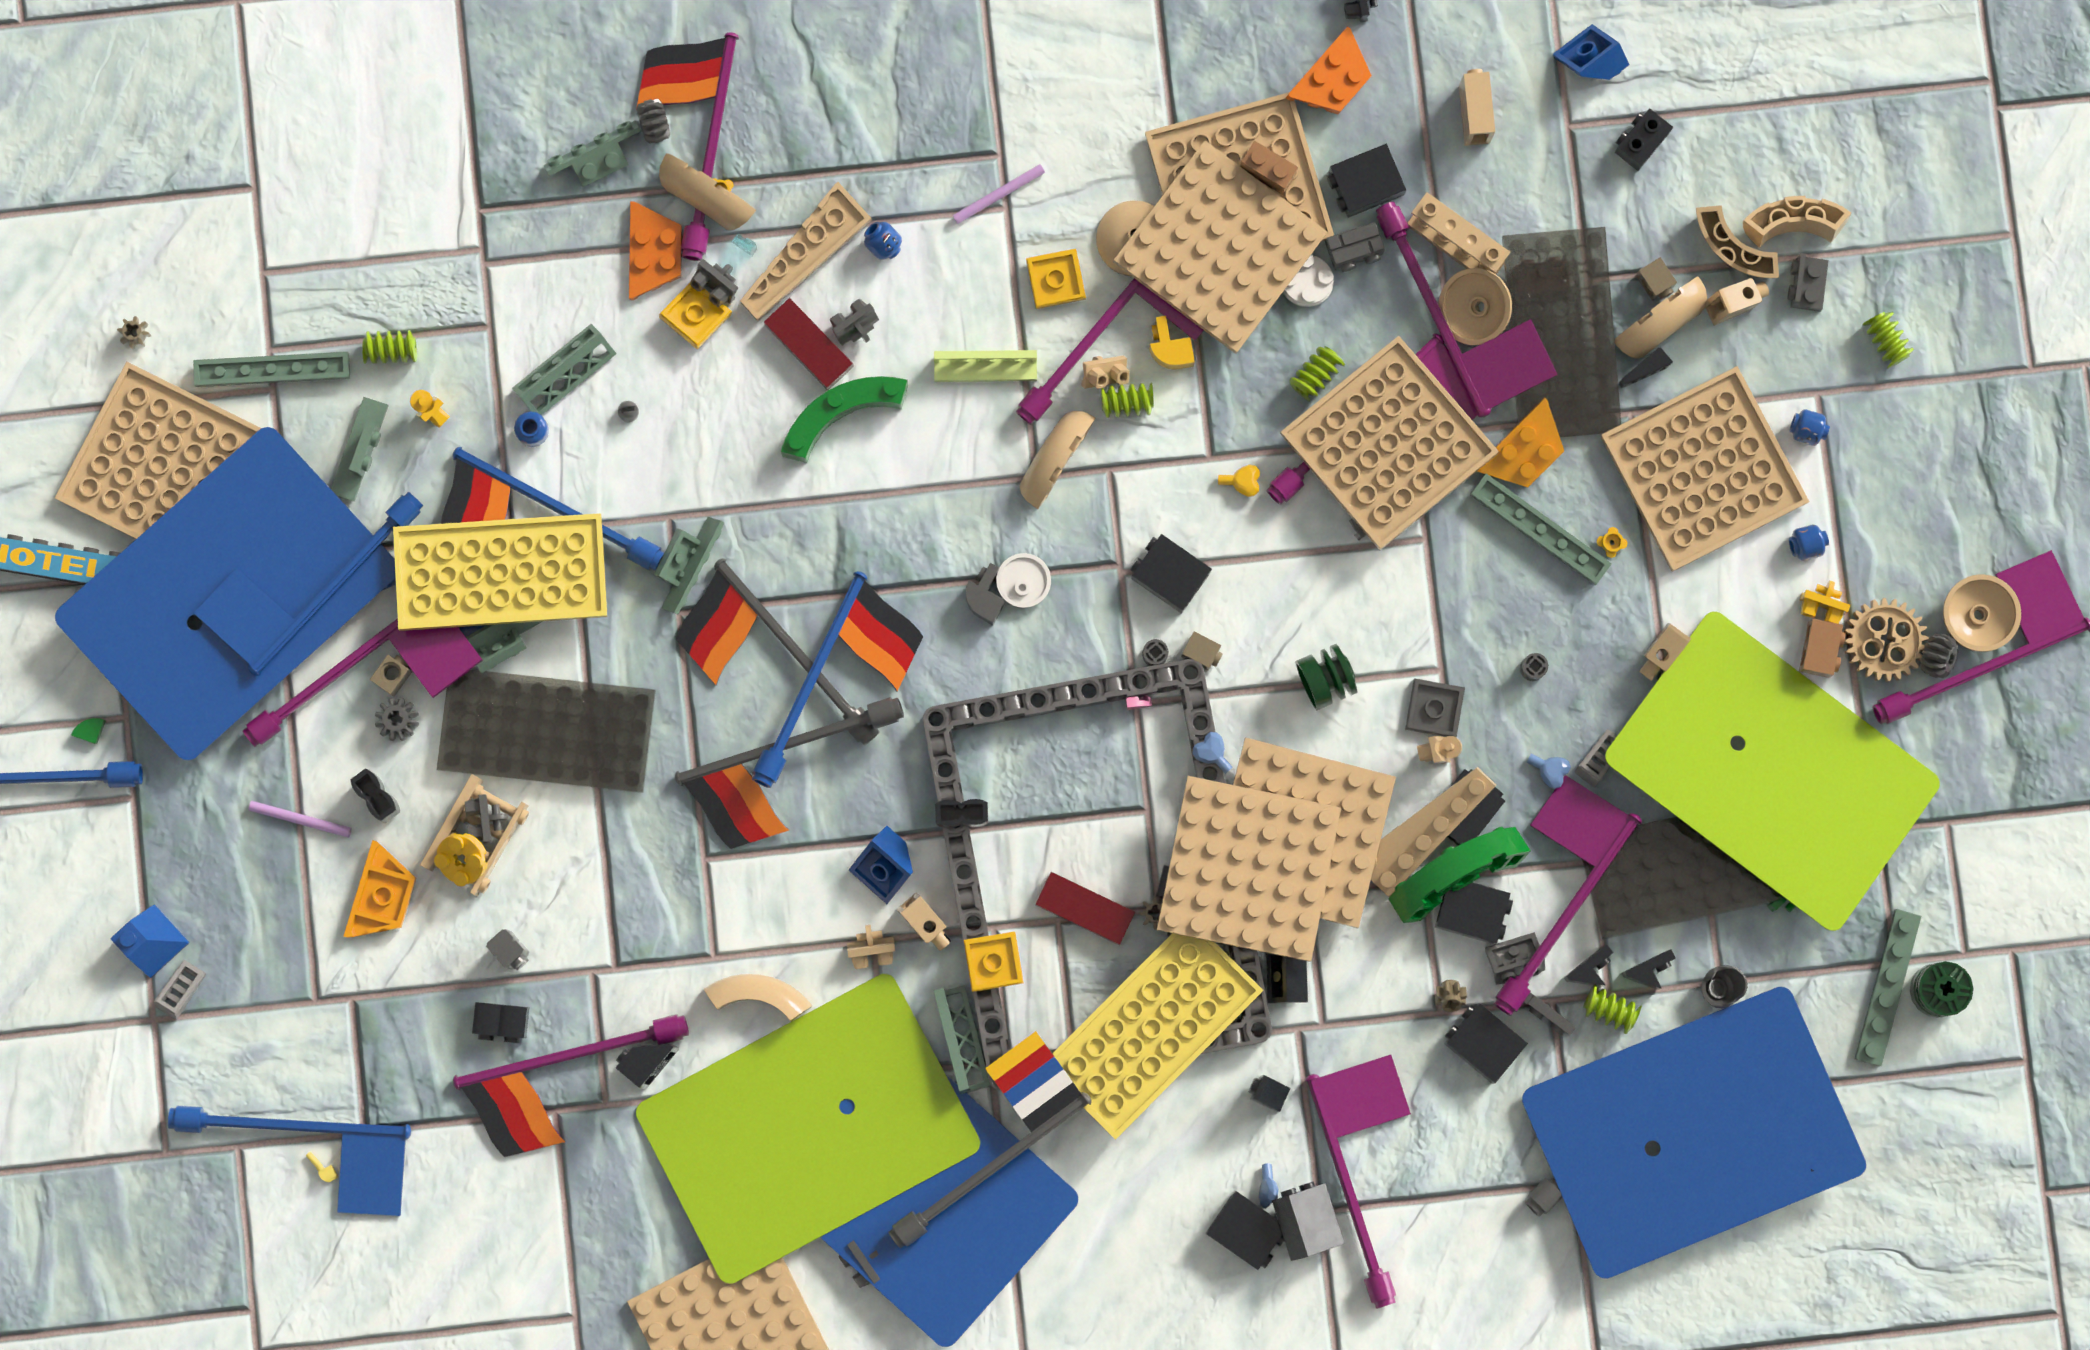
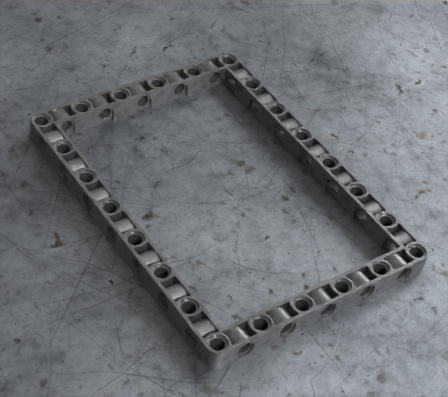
(1059, 698)

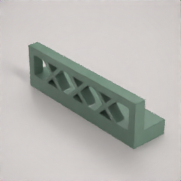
(562, 362)
(950, 1035)

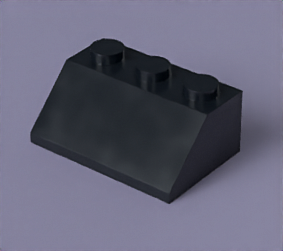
(645, 1062)

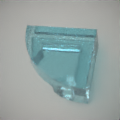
(745, 244)

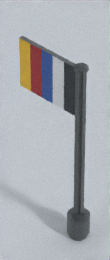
(1041, 1097)

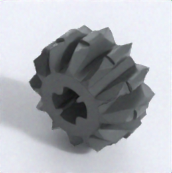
(653, 121)
(1939, 655)
(389, 726)

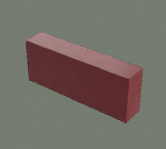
(808, 344)
(1085, 908)

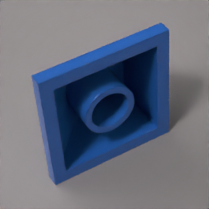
(1593, 54)
(884, 864)
(150, 940)

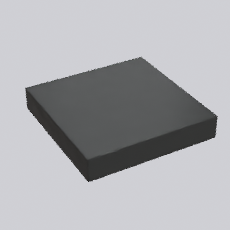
(1434, 708)

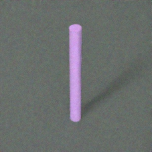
(998, 194)
(300, 819)

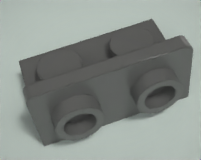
(1808, 283)
(1512, 956)

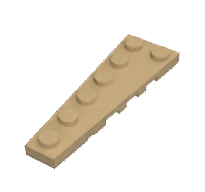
(821, 236)
(1424, 831)

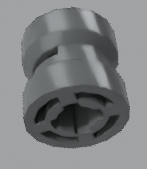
(1152, 655)
(1529, 668)

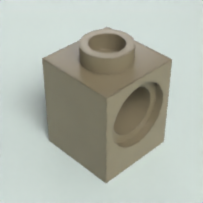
(1656, 279)
(1202, 650)
(381, 680)

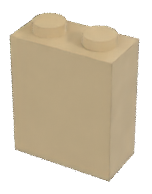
(1476, 107)

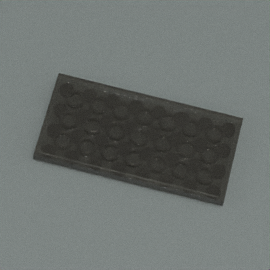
(1566, 292)
(547, 730)
(1669, 878)

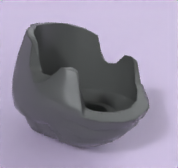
(1723, 986)

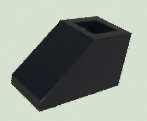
(1268, 1092)

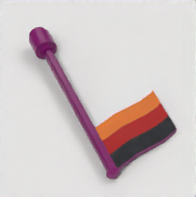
(687, 76)
(513, 1107)

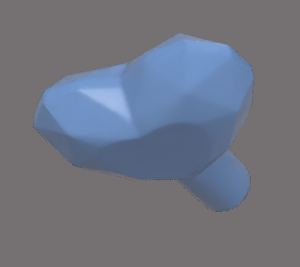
(1212, 751)
(1551, 769)
(1268, 1187)

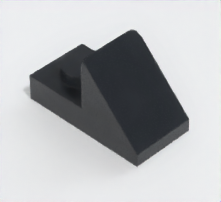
(1585, 973)
(1644, 973)

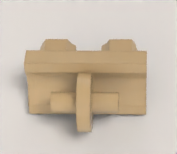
(1105, 371)
(1440, 749)
(869, 944)

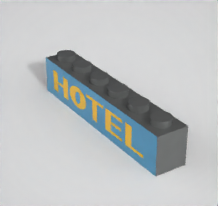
(51, 562)

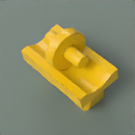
(428, 407)
(1813, 600)

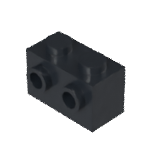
(1643, 139)
(1286, 979)

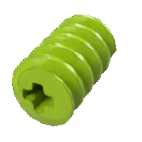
(1888, 338)
(389, 347)
(1316, 372)
(1127, 400)
(1611, 1009)

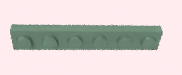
(271, 369)
(1540, 529)
(1888, 987)

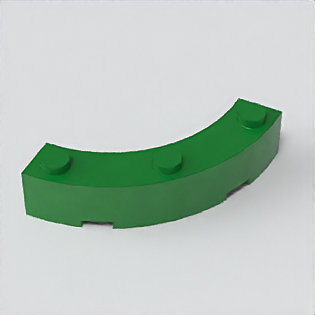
(836, 404)
(1456, 869)

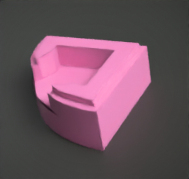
(1138, 702)

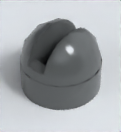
(630, 415)

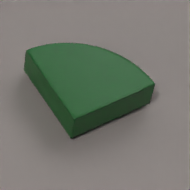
(89, 730)

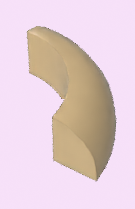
(701, 193)
(1795, 215)
(1731, 249)
(1665, 320)
(1054, 455)
(758, 988)

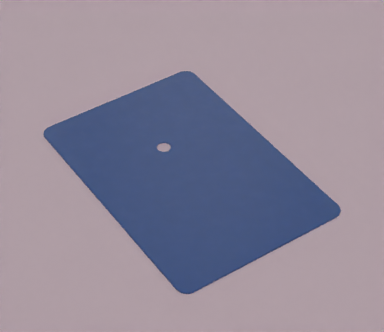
(251, 514)
(1736, 1122)
(972, 1244)

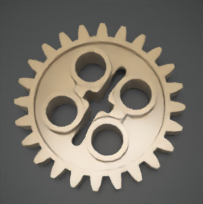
(1863, 633)

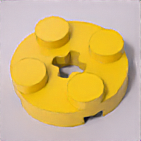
(450, 865)

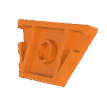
(1334, 76)
(653, 250)

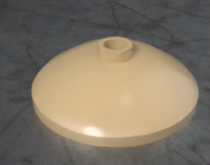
(1116, 228)
(1461, 302)
(1994, 601)

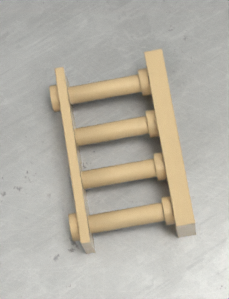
(1456, 236)
(457, 814)

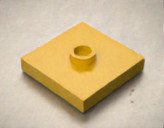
(1055, 278)
(694, 315)
(993, 961)

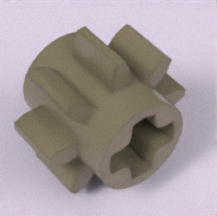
(127, 334)
(1149, 918)
(1450, 995)

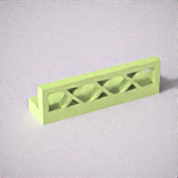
(985, 366)

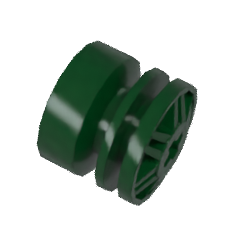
(1326, 677)
(1928, 996)

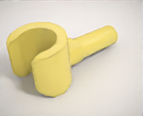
(327, 1174)

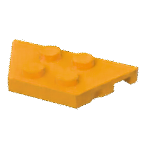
(1527, 448)
(381, 894)

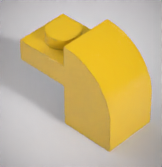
(1167, 352)

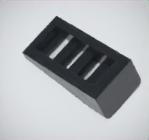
(1652, 364)

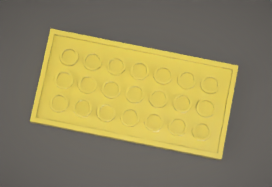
(500, 572)
(1154, 1028)

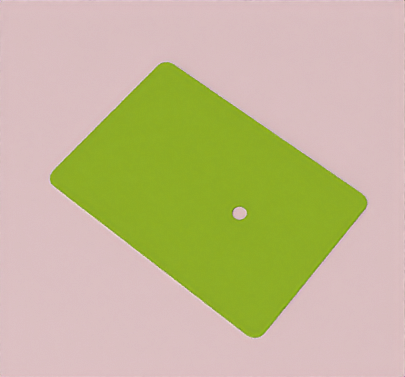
(1810, 796)
(773, 1158)

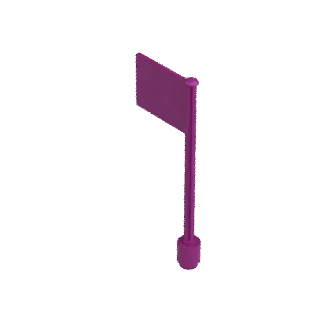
(1439, 363)
(1493, 369)
(1038, 399)
(2047, 618)
(433, 655)
(1593, 833)
(1347, 1104)

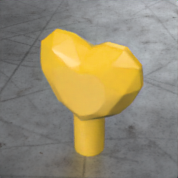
(1243, 480)

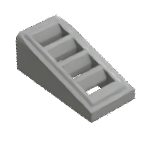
(1596, 773)
(176, 1011)

